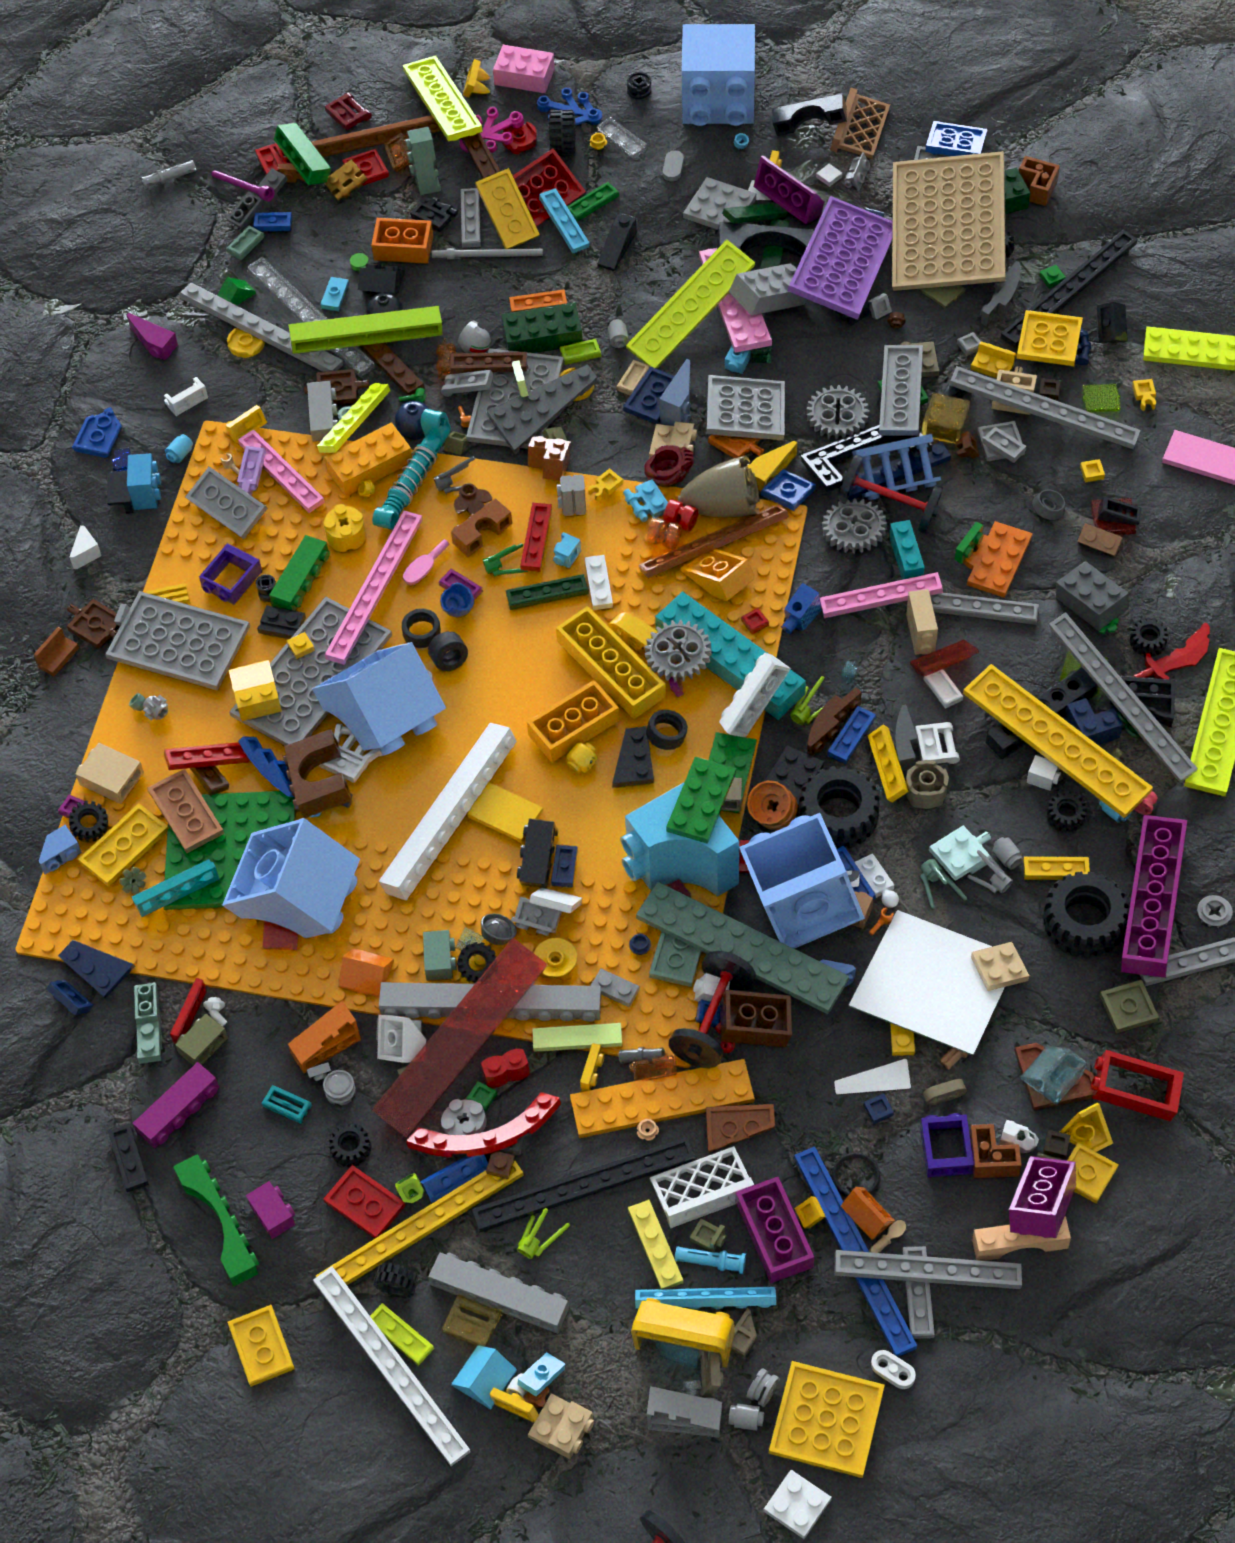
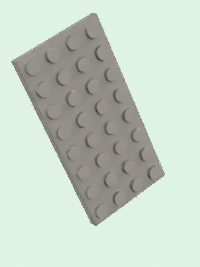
(297, 677)

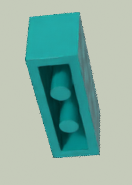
(906, 550)

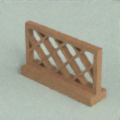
(843, 128)

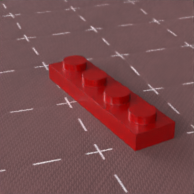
(536, 537)
(205, 756)

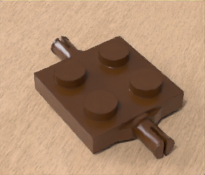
(344, 384)
(93, 623)

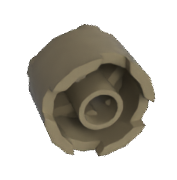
(926, 784)

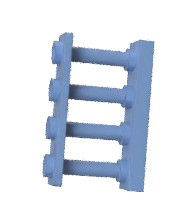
(902, 447)

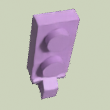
(251, 468)

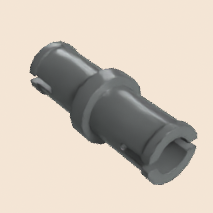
(639, 1054)

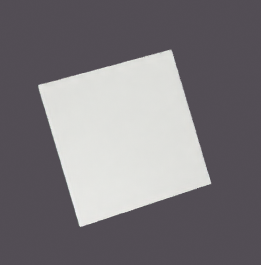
(928, 984)

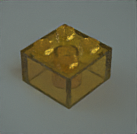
(946, 417)

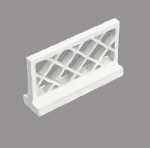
(709, 1200)

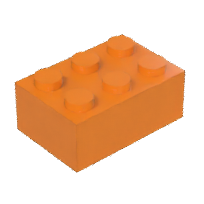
(402, 240)

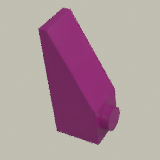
(155, 339)

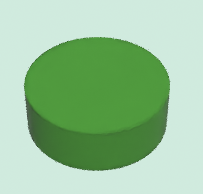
(358, 260)

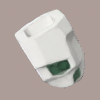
(1019, 1134)

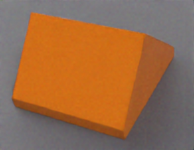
(364, 972)
(867, 1212)

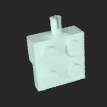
(959, 852)

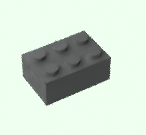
(1092, 595)

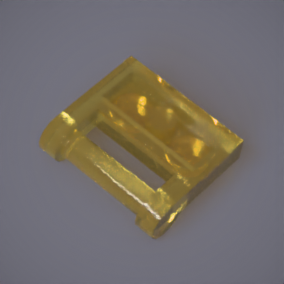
(468, 1327)

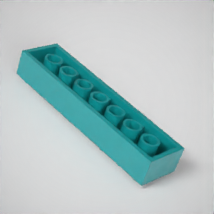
(731, 651)

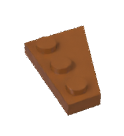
(736, 1123)

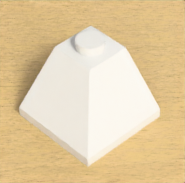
(398, 1039)

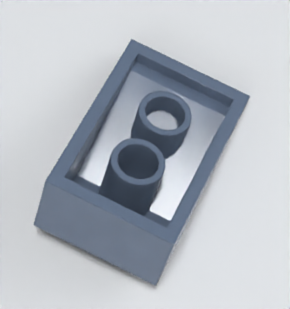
(676, 398)

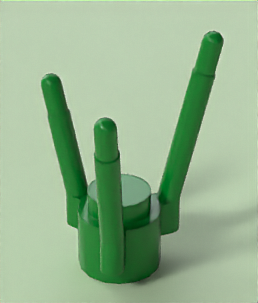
(493, 562)

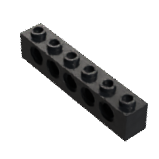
(1084, 686)

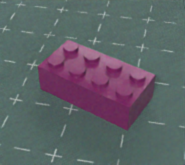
(1042, 1197)
(774, 1229)

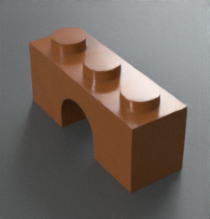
(491, 516)

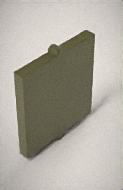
(944, 295)

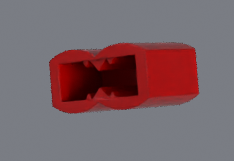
(505, 1068)

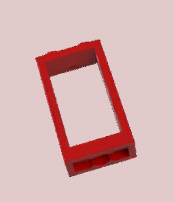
(1136, 1103)

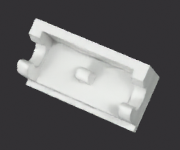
(187, 398)

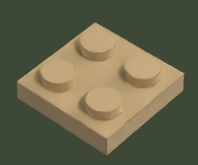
(999, 966)

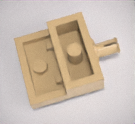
(1017, 379)

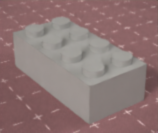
(766, 289)

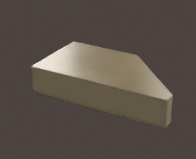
(744, 1334)

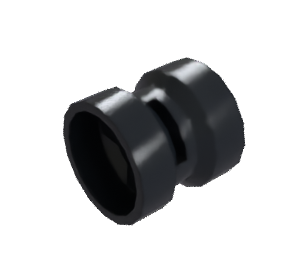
(265, 585)

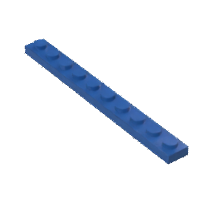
(849, 1239)

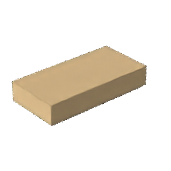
(632, 377)

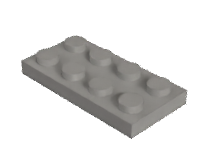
(226, 502)

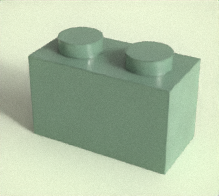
(438, 955)

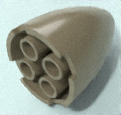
(724, 490)

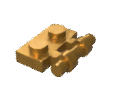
(345, 180)

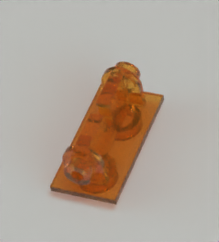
(444, 352)
(658, 1068)

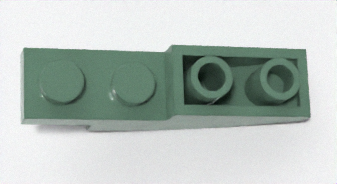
(148, 1023)

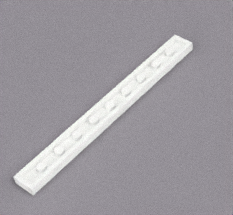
(391, 1366)

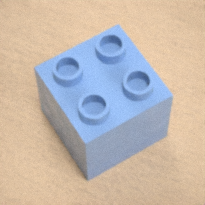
(718, 74)
(801, 881)

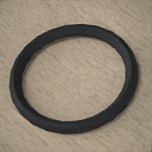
(855, 1155)

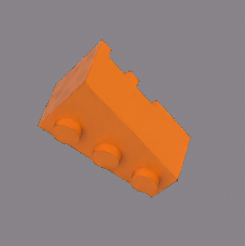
(325, 1038)

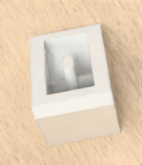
(84, 549)

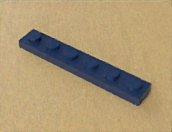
(937, 456)

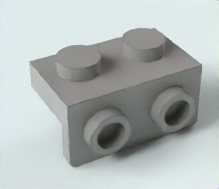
(536, 916)

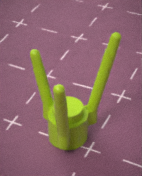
(801, 711)
(529, 1244)

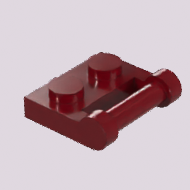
(345, 115)

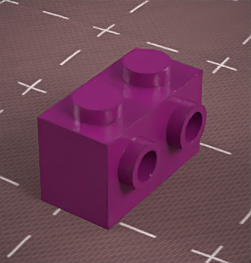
(271, 1210)

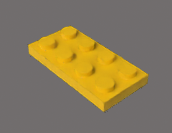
(507, 209)
(123, 844)

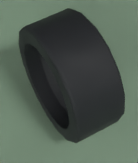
(420, 615)
(663, 741)

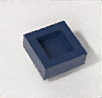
(878, 1108)

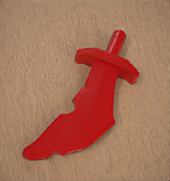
(1190, 655)

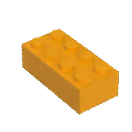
(368, 458)
(573, 721)

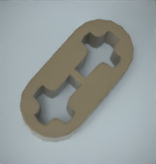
(944, 1092)

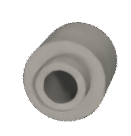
(618, 333)
(1007, 853)
(746, 1416)

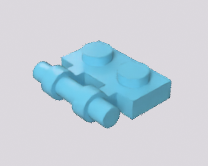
(650, 496)

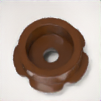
(896, 319)

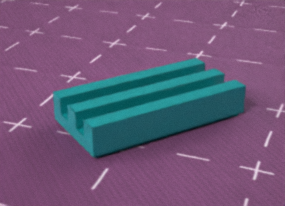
(284, 1112)

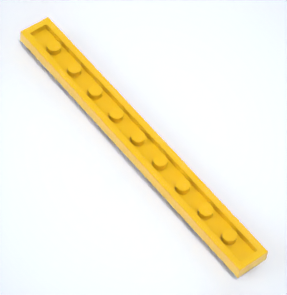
(421, 1224)

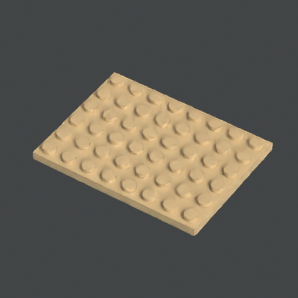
(948, 221)

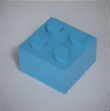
(143, 481)

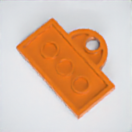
(997, 559)

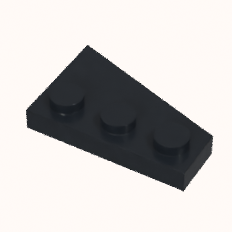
(634, 760)

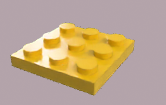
(1049, 338)

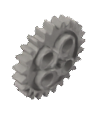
(822, 412)
(854, 525)
(663, 660)

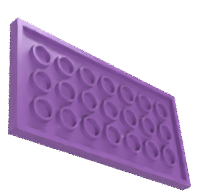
(842, 257)

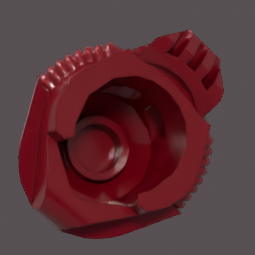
(669, 465)

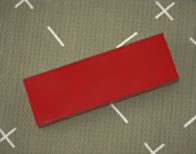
(189, 1010)

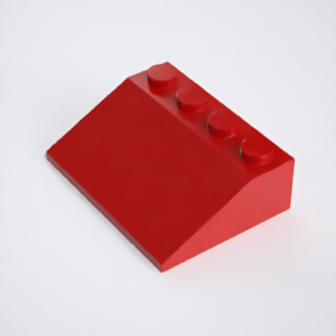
(544, 175)

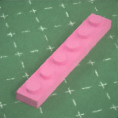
(284, 473)
(878, 595)

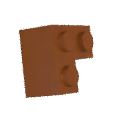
(1040, 177)
(550, 455)
(993, 1159)

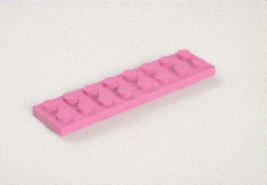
(744, 330)

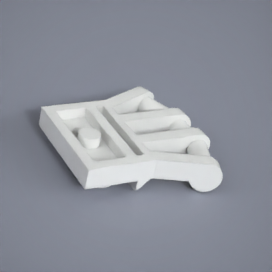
(350, 763)

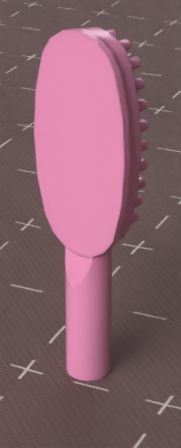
(421, 566)

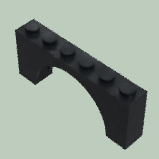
(749, 236)

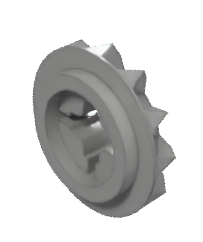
(1214, 902)

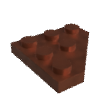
(1080, 1091)

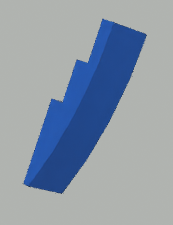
(267, 764)

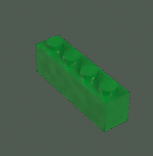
(302, 153)
(300, 573)

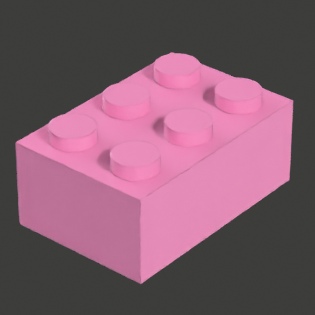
(524, 69)

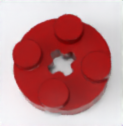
(523, 143)

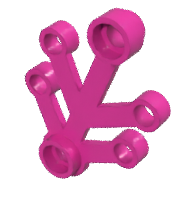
(491, 132)

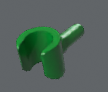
(418, 396)

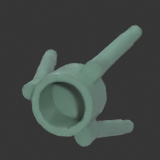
(934, 872)

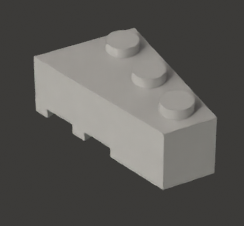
(683, 1413)

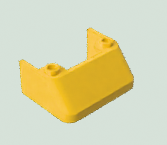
(684, 1328)

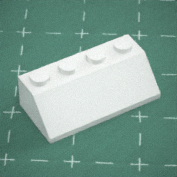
(754, 695)

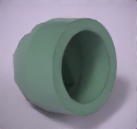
(137, 702)

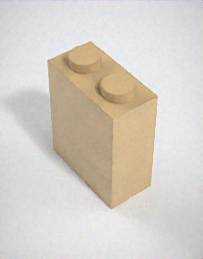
(921, 622)
(109, 773)

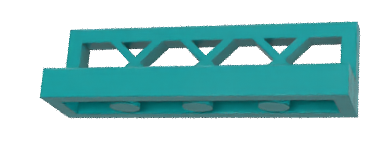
(175, 887)

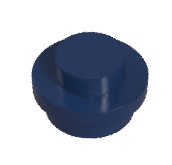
(640, 944)

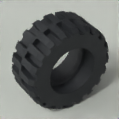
(845, 785)
(1088, 890)

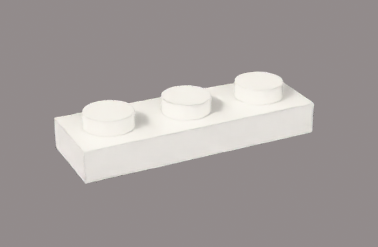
(598, 582)

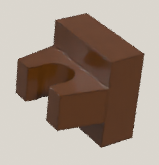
(968, 445)

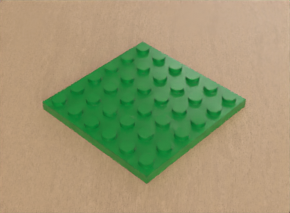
(239, 817)

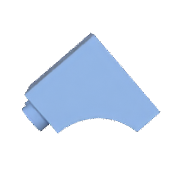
(383, 698)
(293, 879)

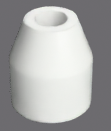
(514, 1388)

